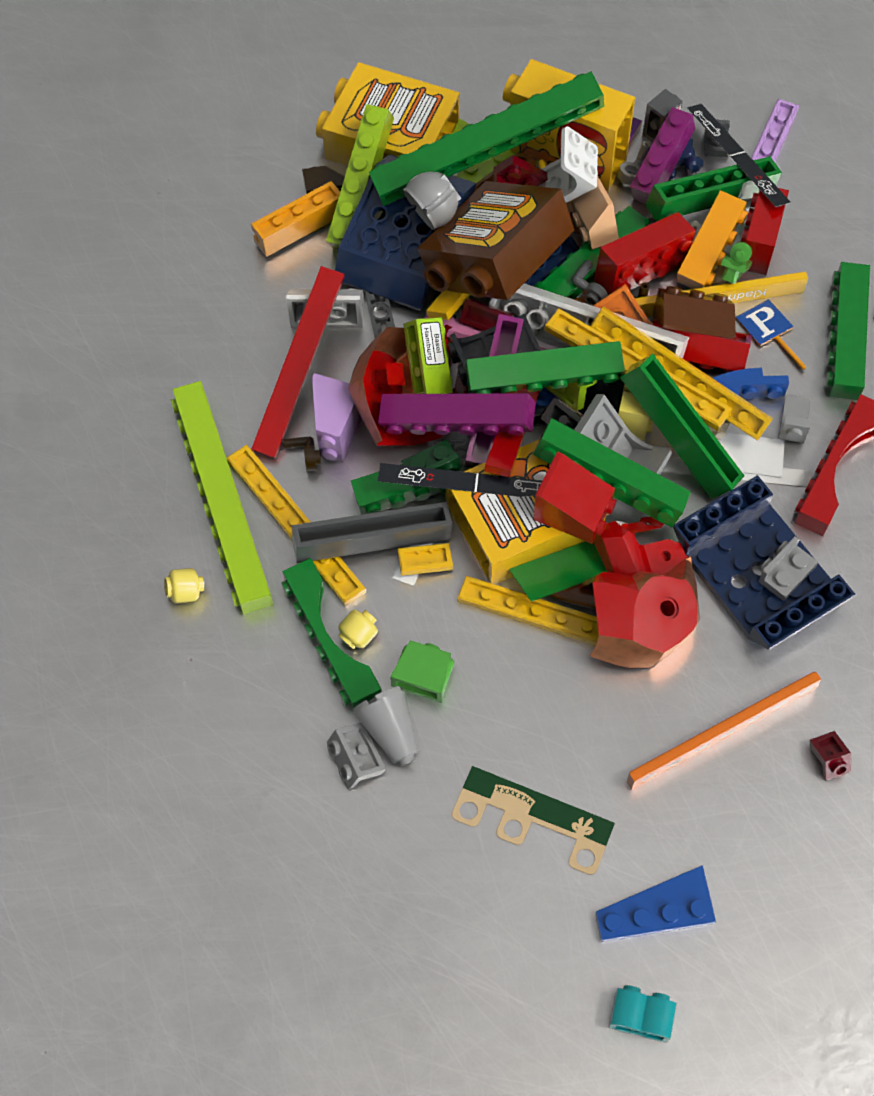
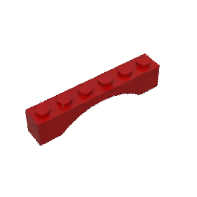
(821, 503)

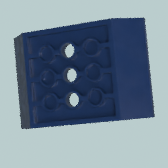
(384, 257)
(743, 533)

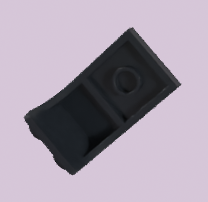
(480, 346)

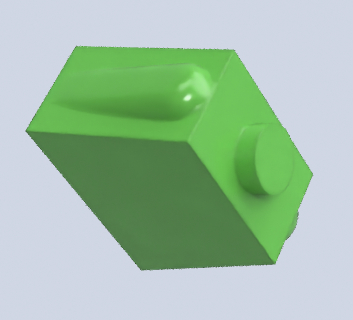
(423, 670)

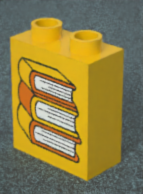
(419, 111)
(502, 526)

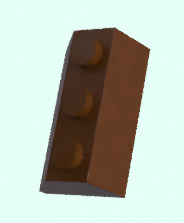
(695, 312)

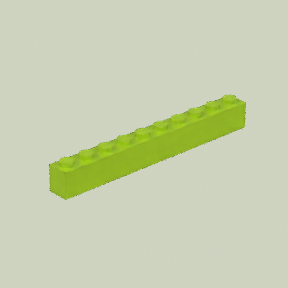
(222, 497)

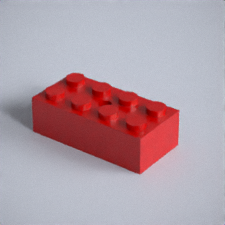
(644, 254)

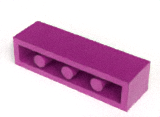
(663, 153)

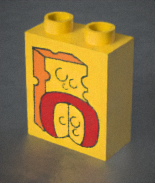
(606, 128)

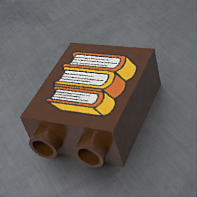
(496, 240)

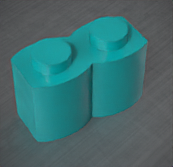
(643, 1014)

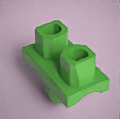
(736, 262)

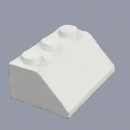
(346, 311)

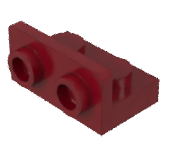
(518, 171)

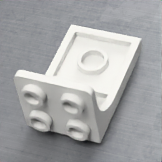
(576, 169)

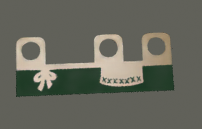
(531, 806)

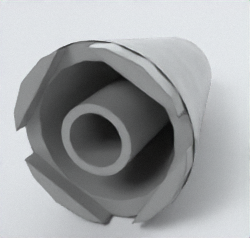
(390, 724)

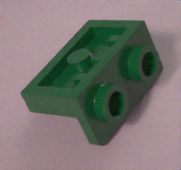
(436, 457)

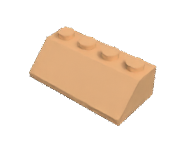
(595, 216)

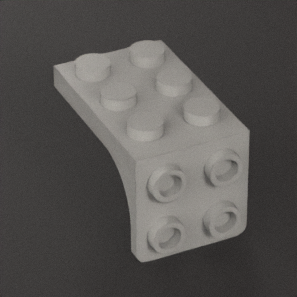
(607, 428)

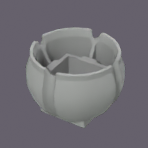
(434, 198)

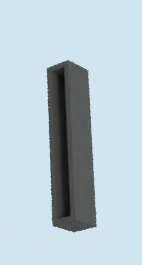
(371, 532)

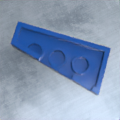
(666, 907)

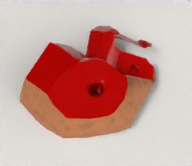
(386, 370)
(644, 598)

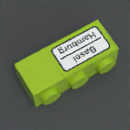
(428, 356)

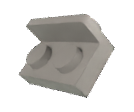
(787, 569)
(355, 754)

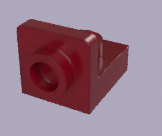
(832, 755)

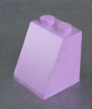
(334, 417)

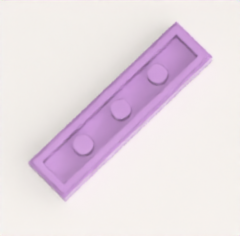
(776, 130)

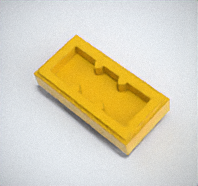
(425, 559)

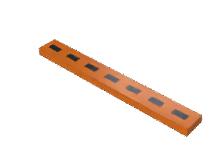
(723, 730)

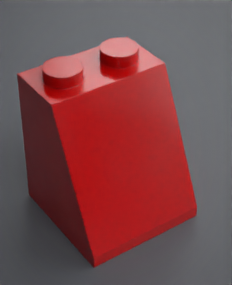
(573, 500)

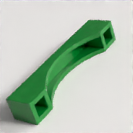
(354, 678)

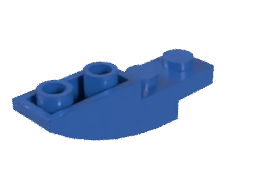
(752, 384)

